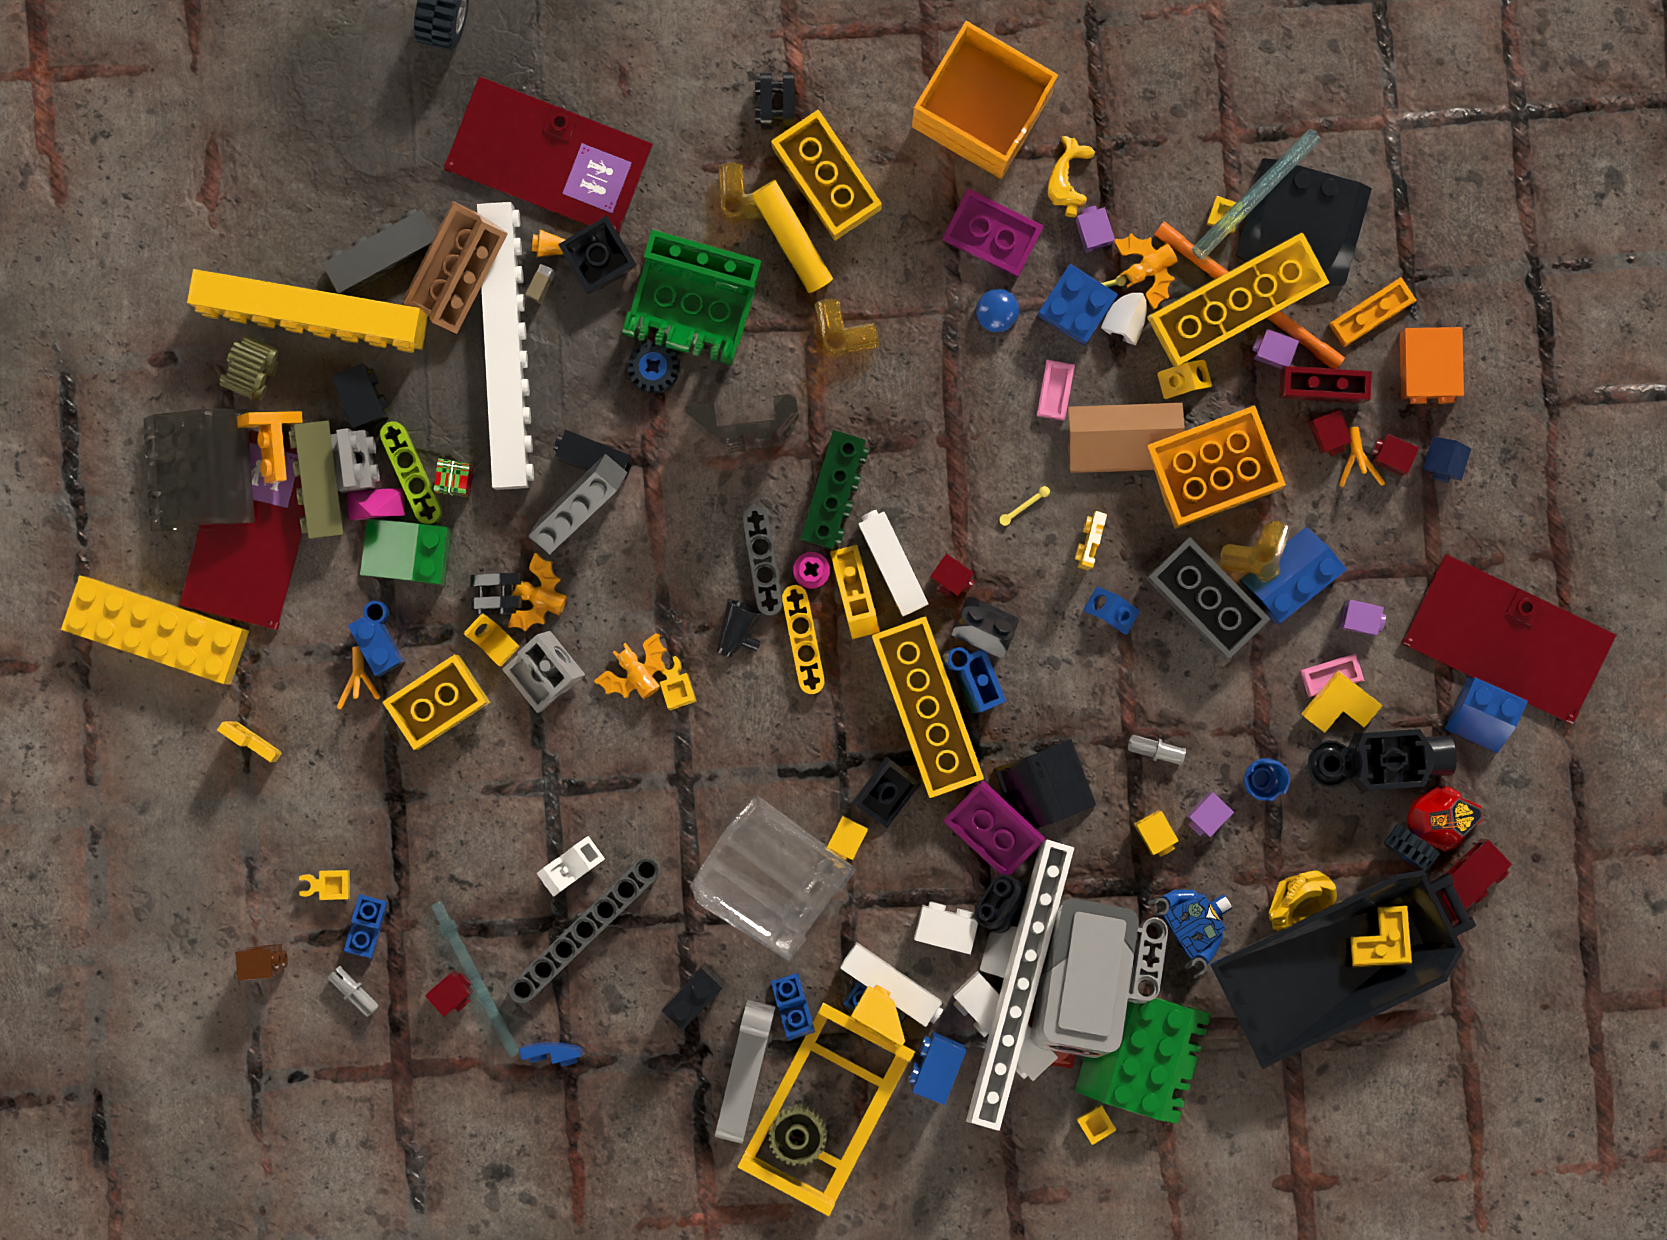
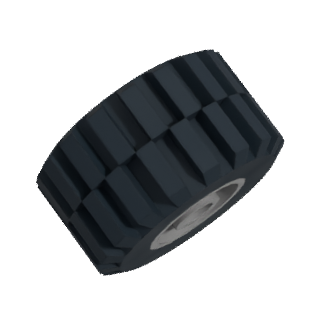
(440, 22)

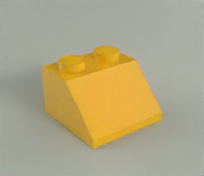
(879, 1015)

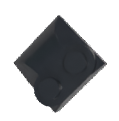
(597, 255)
(985, 627)

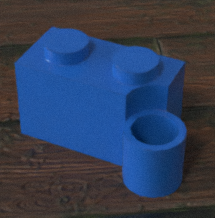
(376, 641)
(975, 679)

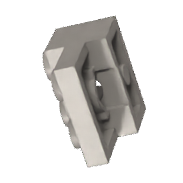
(349, 474)
(543, 671)

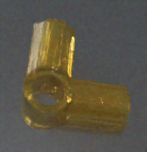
(732, 190)
(853, 338)
(1263, 558)

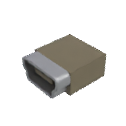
(540, 284)

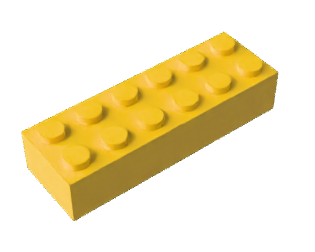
(155, 630)
(927, 707)

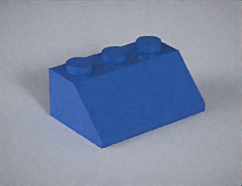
(1304, 571)

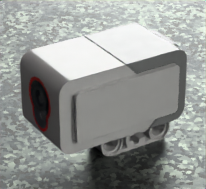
(1092, 974)

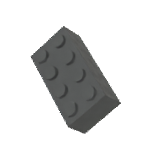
(1207, 598)

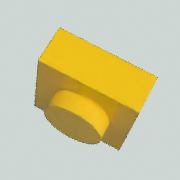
(1219, 209)
(1096, 1124)

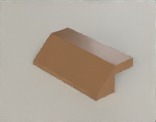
(455, 266)
(1118, 435)

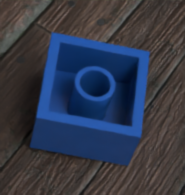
(1077, 304)
(937, 1067)

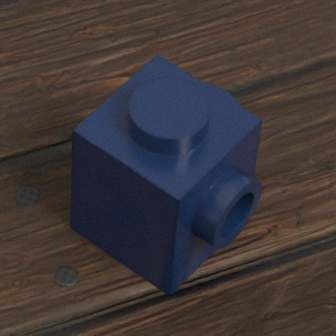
(1446, 459)

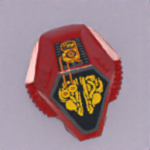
(1443, 817)

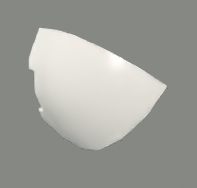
(1127, 317)

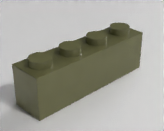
(317, 478)

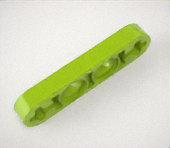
(408, 474)

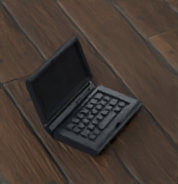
(1046, 785)

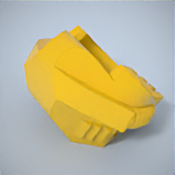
(1301, 897)

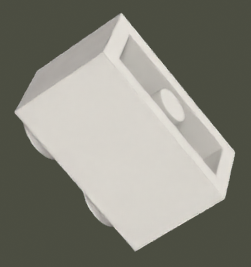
(946, 928)

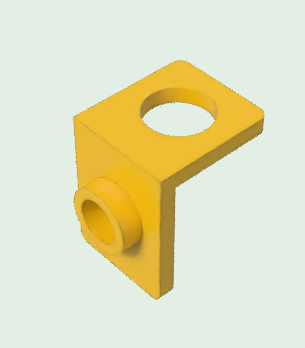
(1183, 379)
(492, 640)

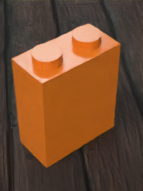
(1431, 364)

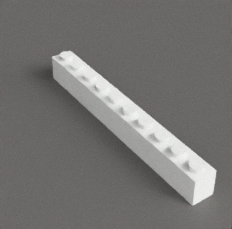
(505, 356)
(1020, 985)

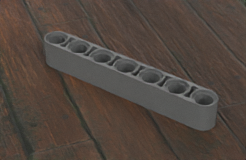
(575, 939)

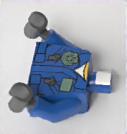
(1194, 924)

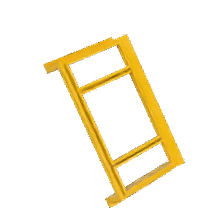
(790, 1185)

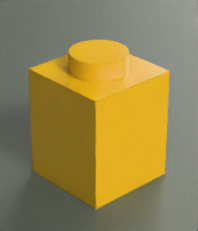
(1156, 833)
(847, 838)

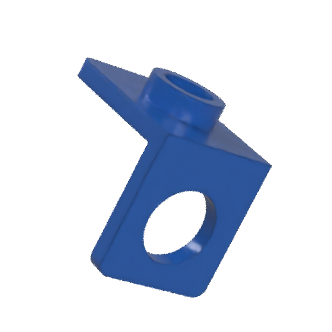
(1115, 610)

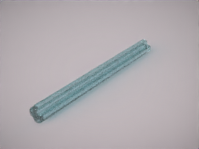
(1256, 194)

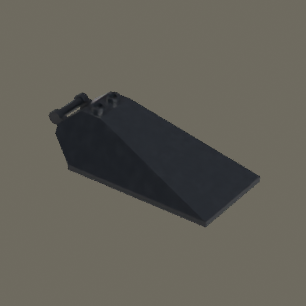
(1302, 978)

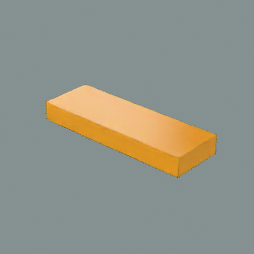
(1372, 312)

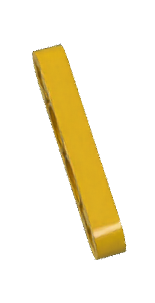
(799, 640)

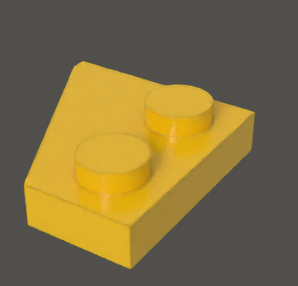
(1086, 552)

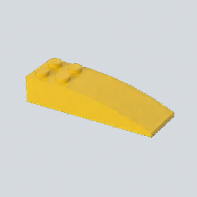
(1237, 299)

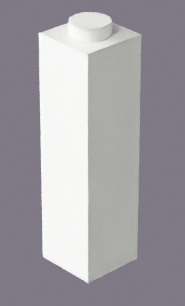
(892, 563)
(906, 993)

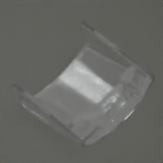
(769, 877)

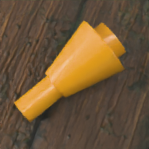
(546, 244)

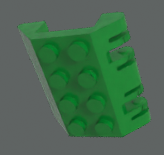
(693, 296)
(1149, 1060)

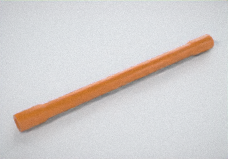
(1320, 349)

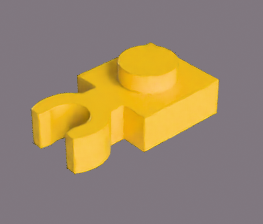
(677, 687)
(330, 885)

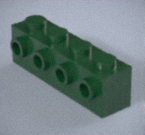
(834, 489)

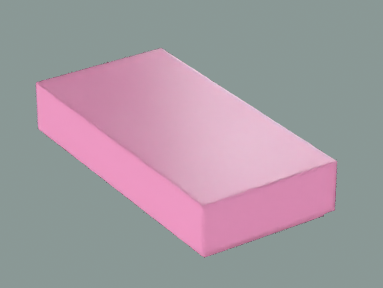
(1055, 390)
(1317, 676)

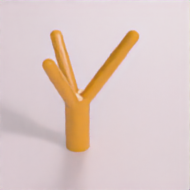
(1357, 452)
(358, 671)

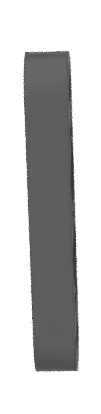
(759, 561)

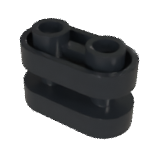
(765, 88)
(505, 603)
(1001, 903)

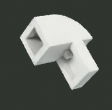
(570, 866)

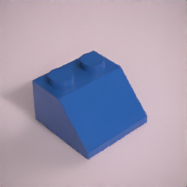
(1485, 714)

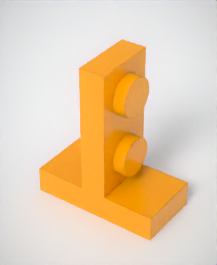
(271, 440)

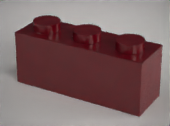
(1325, 384)
(1474, 875)

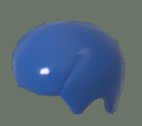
(997, 310)
(1266, 779)

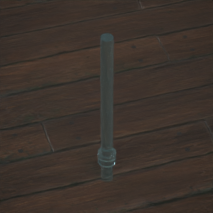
(449, 929)

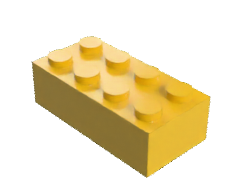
(826, 175)

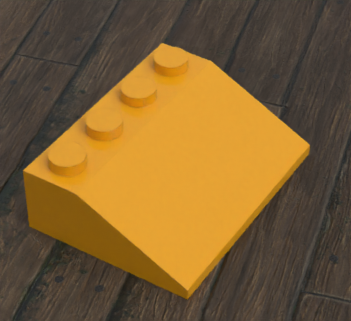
(1215, 467)

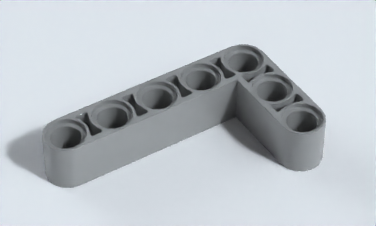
(744, 1071)

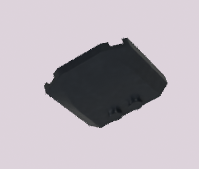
(1309, 202)

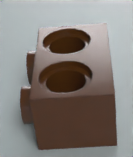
(260, 962)

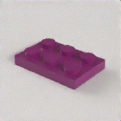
(992, 232)
(994, 829)

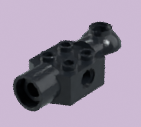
(1384, 760)

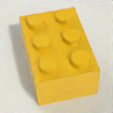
(436, 702)

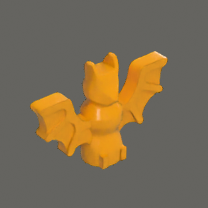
(1152, 264)
(542, 597)
(638, 674)

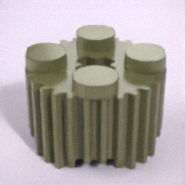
(250, 367)
(783, 1127)

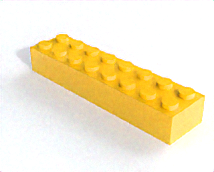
(307, 309)

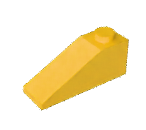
(854, 592)

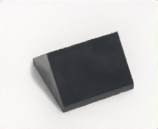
(886, 792)

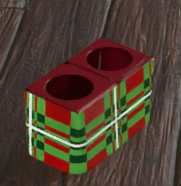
(453, 478)

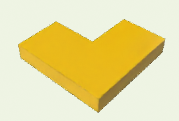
(1338, 696)
(245, 737)
(1390, 947)

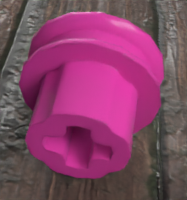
(809, 581)

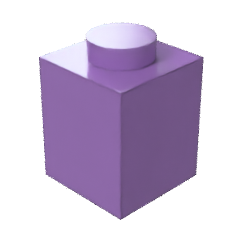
(1094, 228)
(1274, 349)
(1362, 618)
(1208, 815)

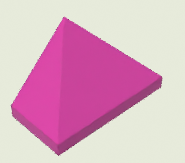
(376, 504)

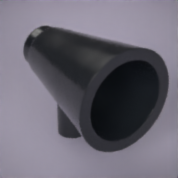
(736, 625)

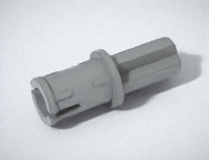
(1156, 749)
(353, 991)

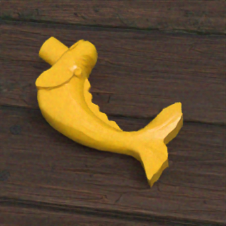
(1058, 186)

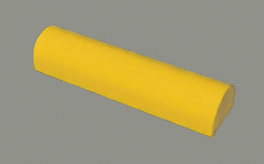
(792, 236)

